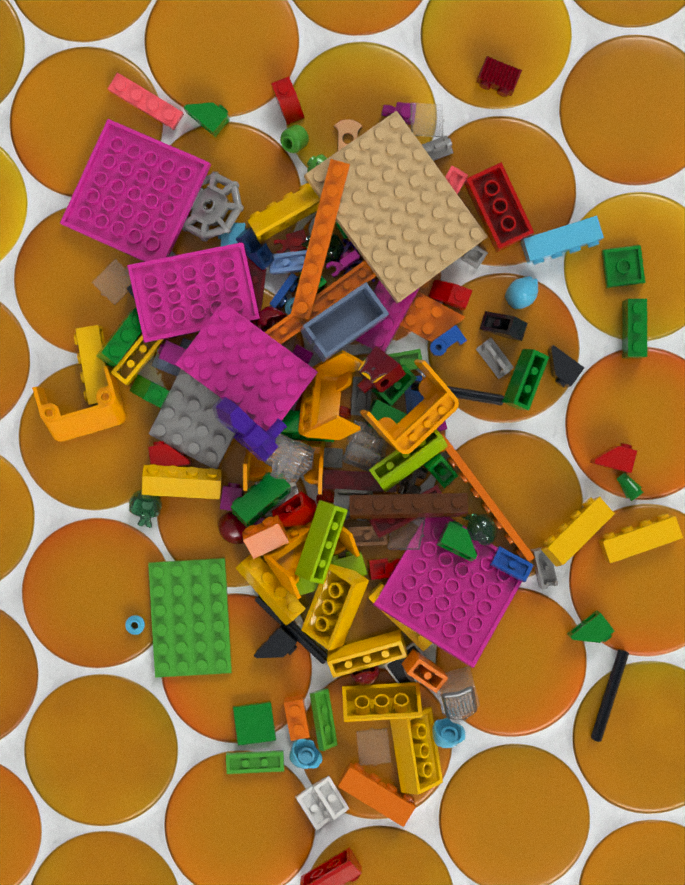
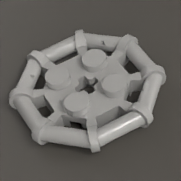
(219, 209)

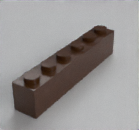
(408, 506)

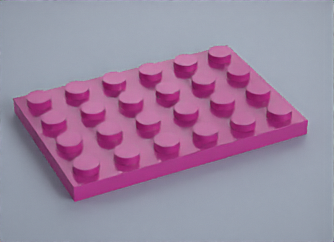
(186, 289)
(246, 367)

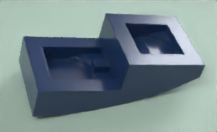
(257, 252)

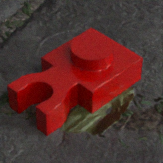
(293, 242)
(381, 567)

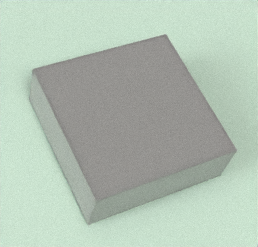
(475, 256)

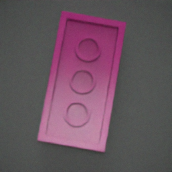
(383, 333)

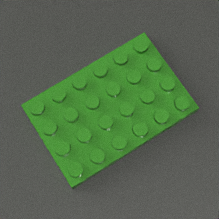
(190, 617)

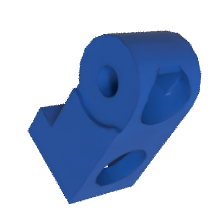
(440, 344)

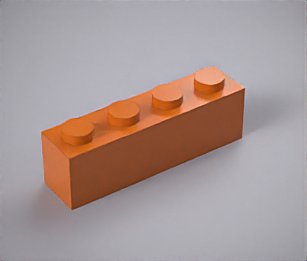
(376, 793)

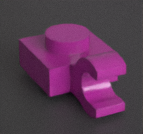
(402, 108)
(347, 259)

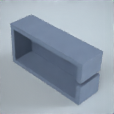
(344, 321)

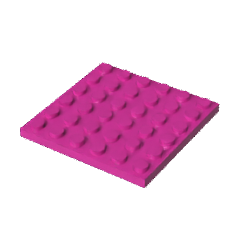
(135, 193)
(448, 596)

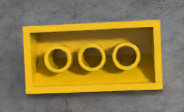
(284, 213)
(335, 606)
(381, 702)
(416, 753)

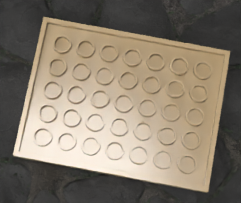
(399, 208)

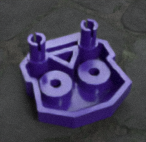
(247, 432)

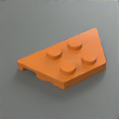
(429, 318)

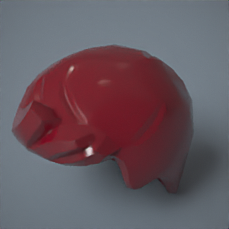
(269, 317)
(231, 528)
(366, 676)

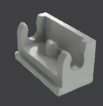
(544, 569)

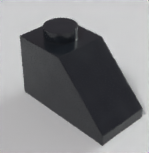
(503, 325)
(563, 367)
(277, 645)

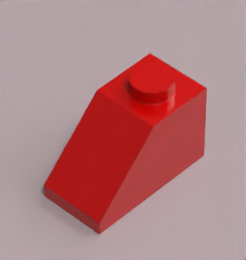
(287, 100)
(450, 294)
(165, 455)
(617, 458)
(296, 510)

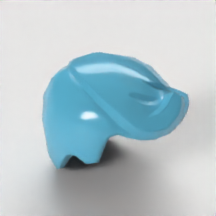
(522, 292)
(447, 734)
(305, 754)

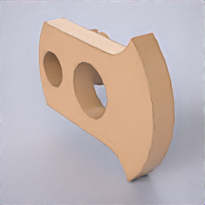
(347, 127)

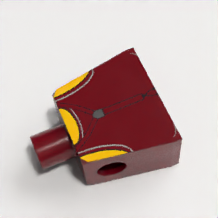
(379, 371)

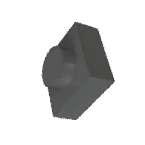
(333, 457)

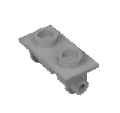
(439, 148)
(495, 358)

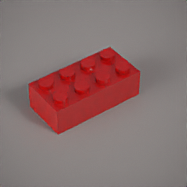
(498, 207)

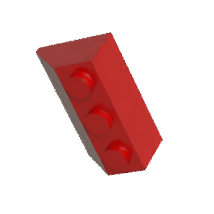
(335, 871)

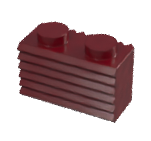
(498, 77)

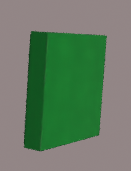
(623, 266)
(254, 723)

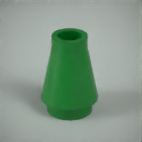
(629, 486)

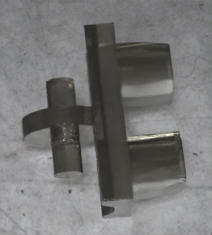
(408, 486)

